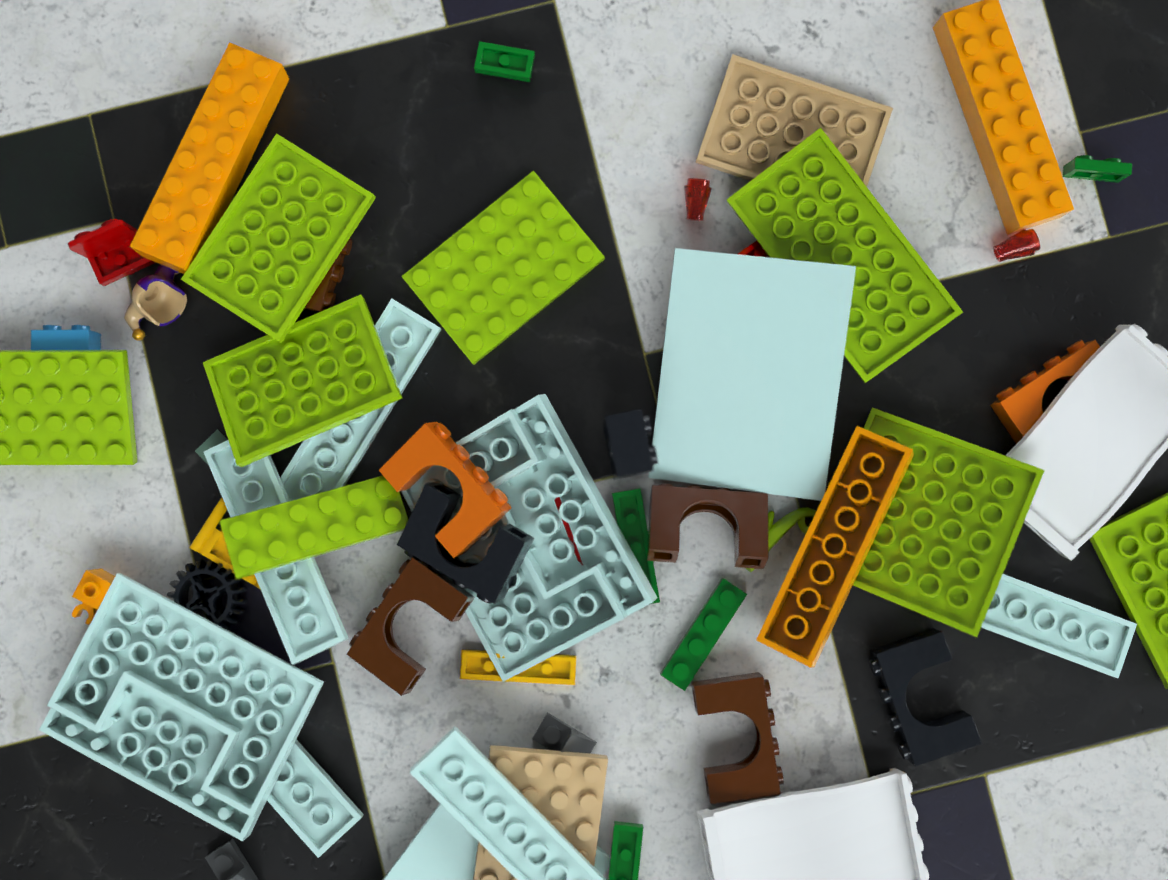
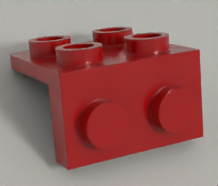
(110, 251)

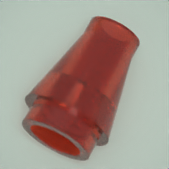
(696, 197)
(1019, 245)

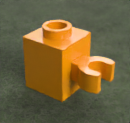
(91, 592)

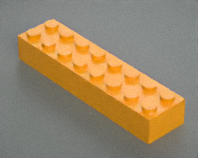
(1002, 116)
(211, 158)
(835, 546)

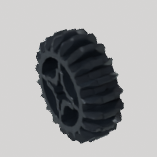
(201, 587)

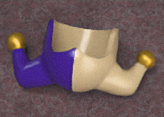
(156, 300)

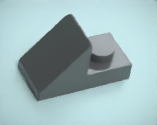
(561, 737)
(230, 863)

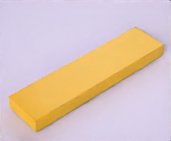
(554, 670)

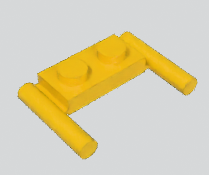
(212, 544)

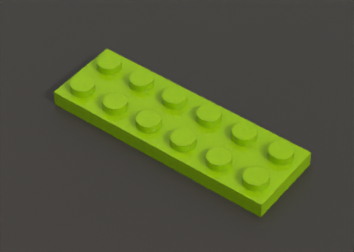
(312, 526)

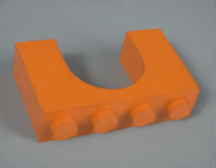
(1022, 406)
(481, 502)

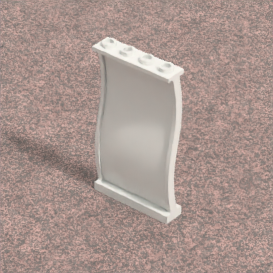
(1097, 439)
(818, 834)

